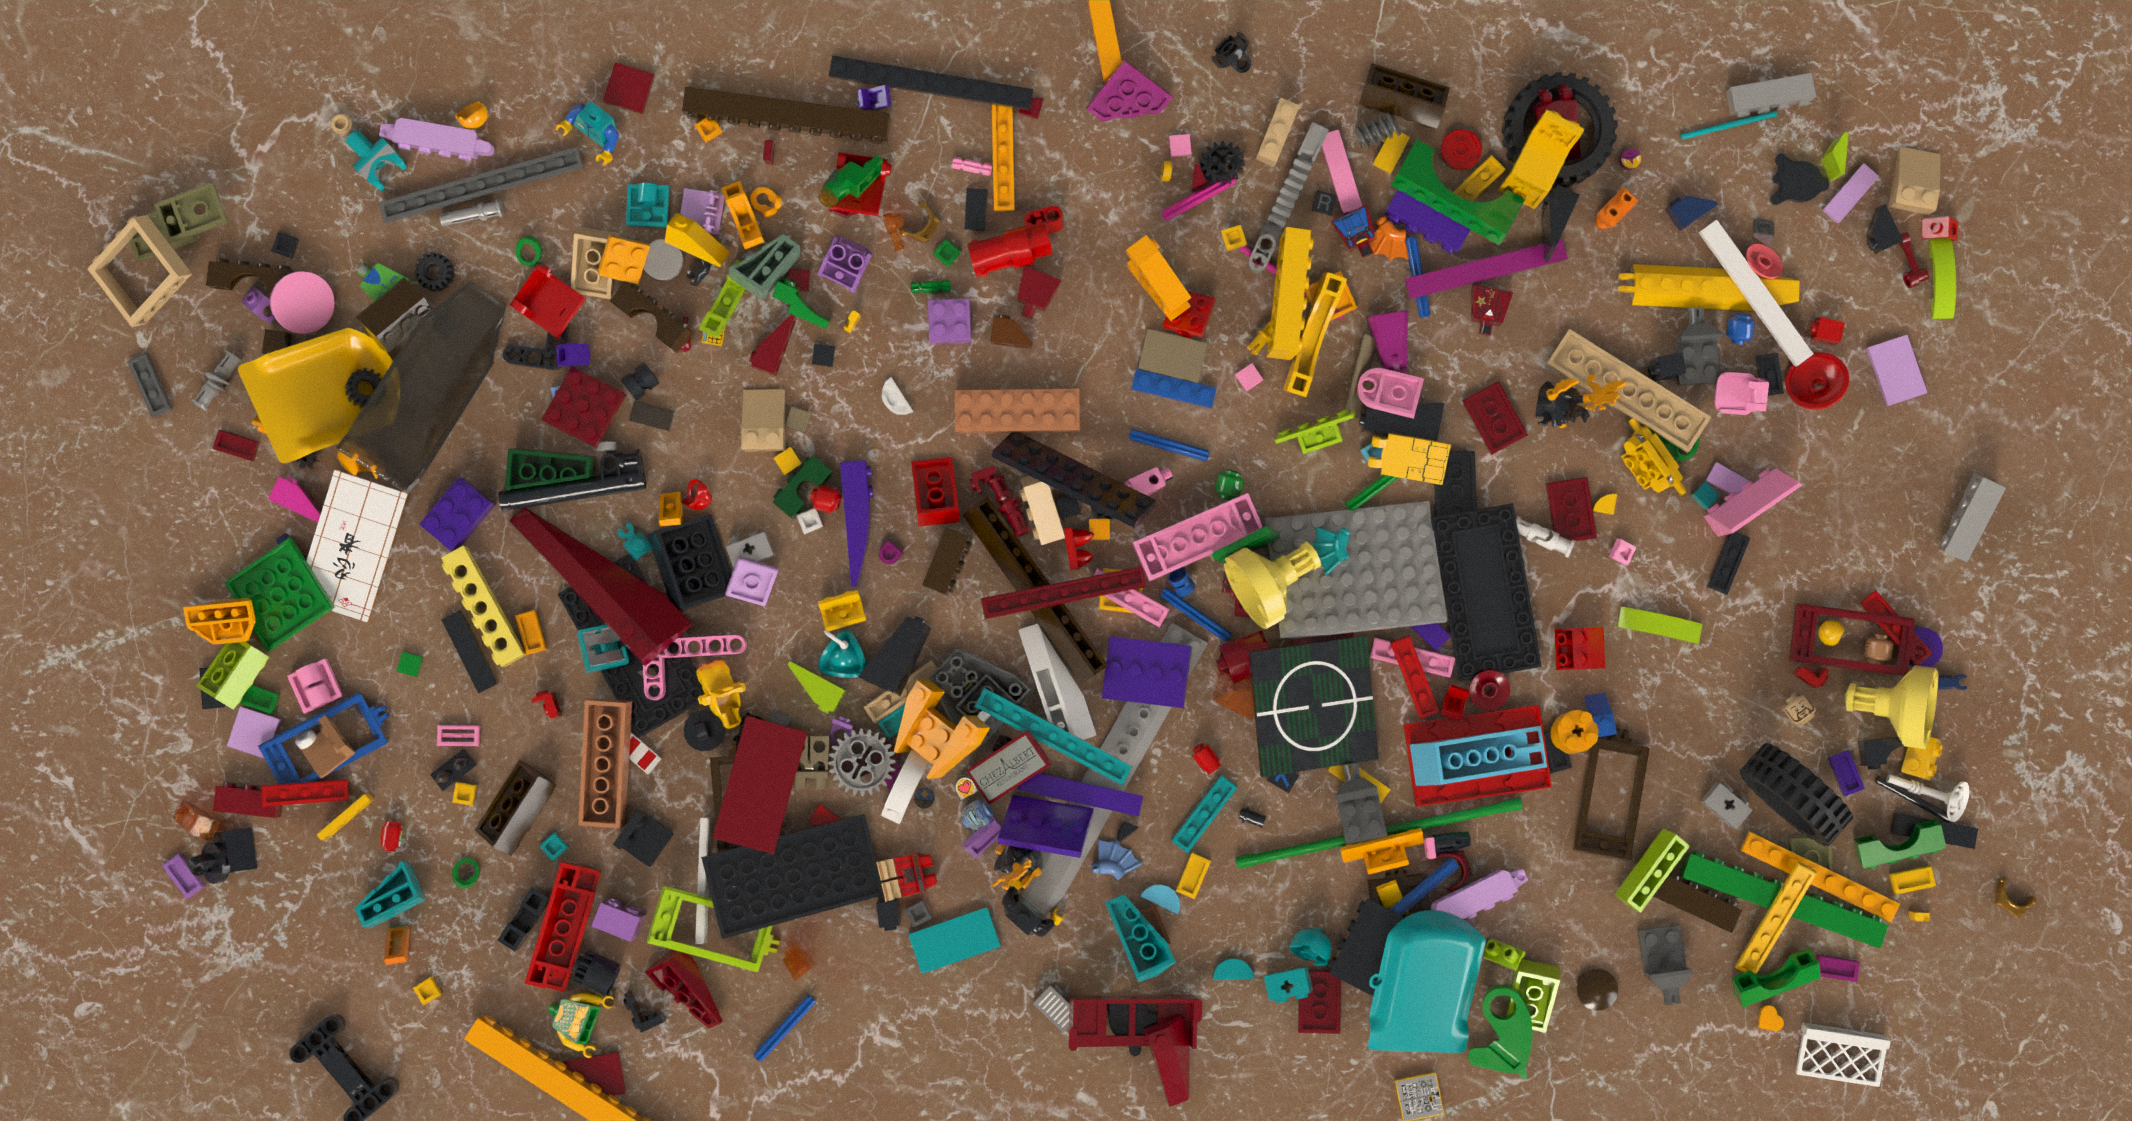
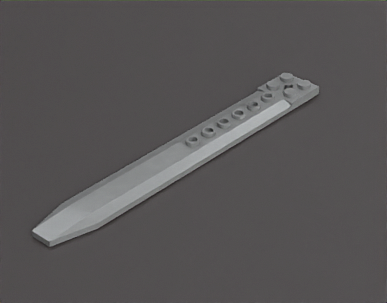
(1128, 742)

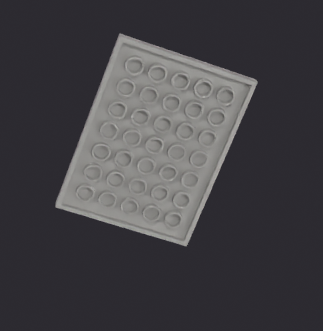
(1383, 583)

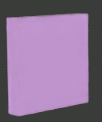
(751, 581)
(251, 730)

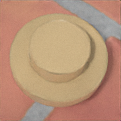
(341, 124)

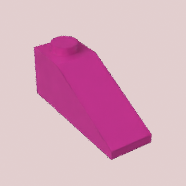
(294, 497)

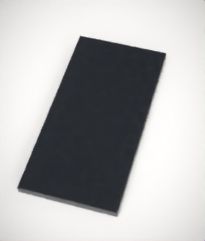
(1486, 591)
(625, 681)

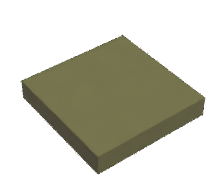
(1812, 851)

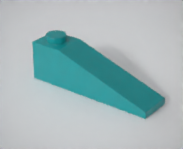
(1144, 946)

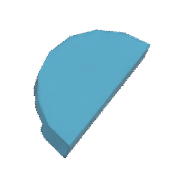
(1162, 896)

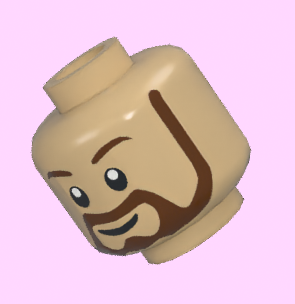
(1799, 709)

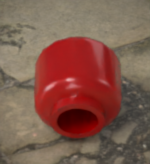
(826, 498)

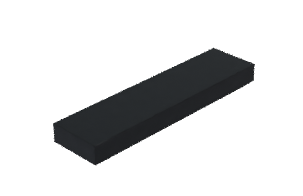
(469, 651)
(1953, 833)

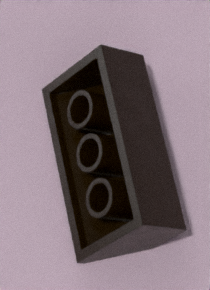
(1404, 96)
(515, 808)

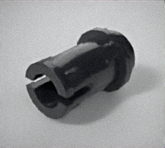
(1251, 817)

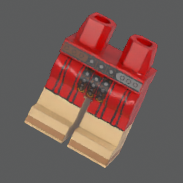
(912, 874)

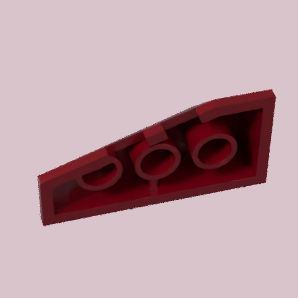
(681, 977)
(1170, 1053)

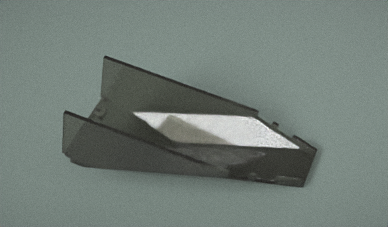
(426, 387)

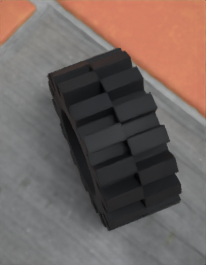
(425, 263)
(352, 385)

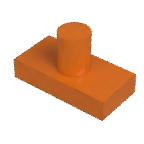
(397, 945)

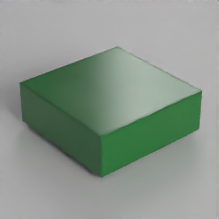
(947, 253)
(409, 664)

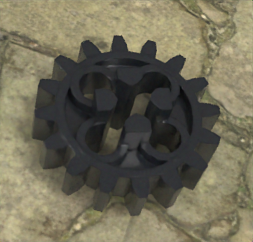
(1233, 163)

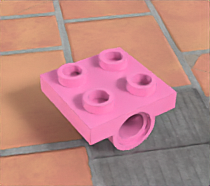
(315, 685)

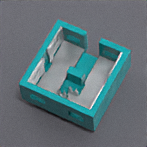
(600, 649)

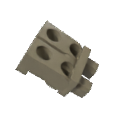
(816, 764)

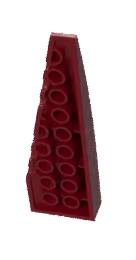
(627, 605)

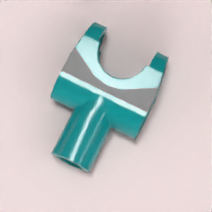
(373, 157)

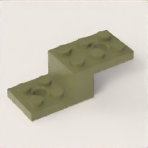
(178, 219)

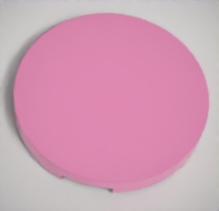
(302, 302)

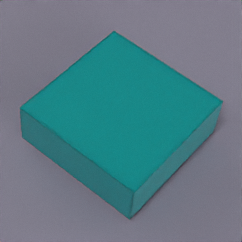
(554, 846)

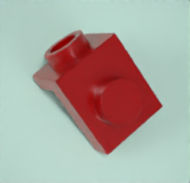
(1454, 702)

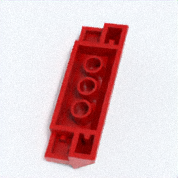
(562, 926)

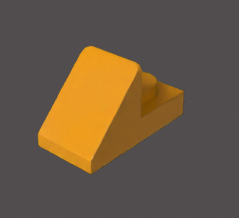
(671, 509)

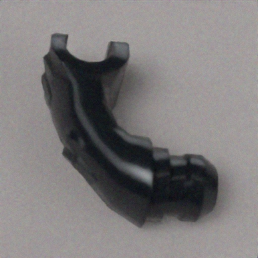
(699, 274)

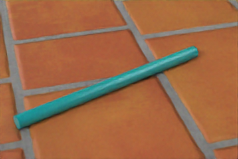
(1728, 125)

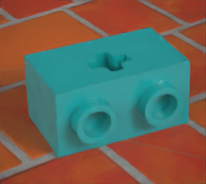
(1276, 988)

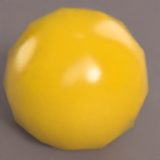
(1830, 632)

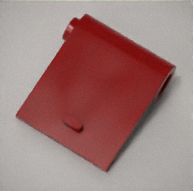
(870, 199)
(547, 301)

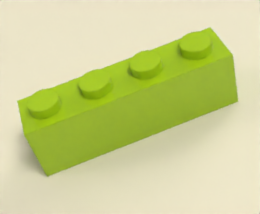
(1652, 870)

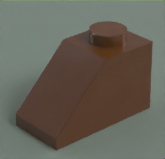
(1008, 333)

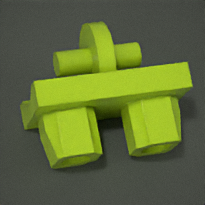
(1503, 954)

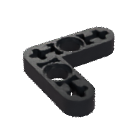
(549, 351)

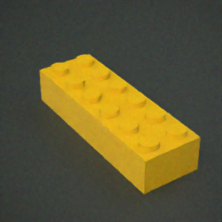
(1289, 293)

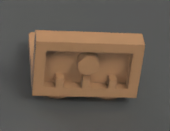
(328, 749)

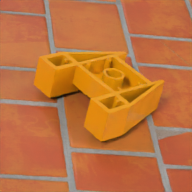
(1157, 277)
(935, 735)

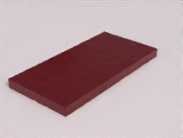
(760, 785)

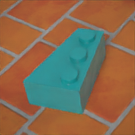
(393, 896)

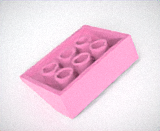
(1750, 502)

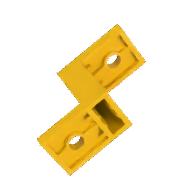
(1542, 158)

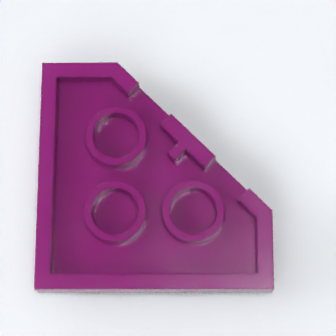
(1128, 95)

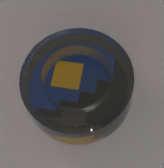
(924, 798)

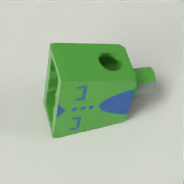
(378, 279)

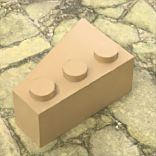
(1041, 510)

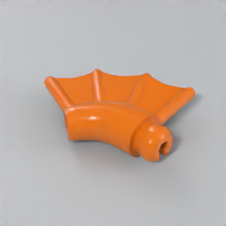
(1389, 240)

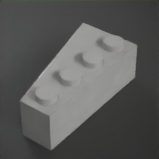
(1972, 516)

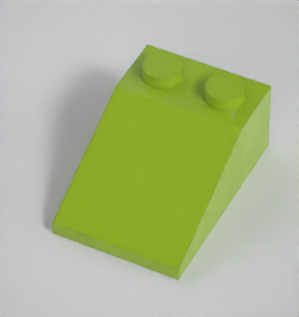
(1538, 987)

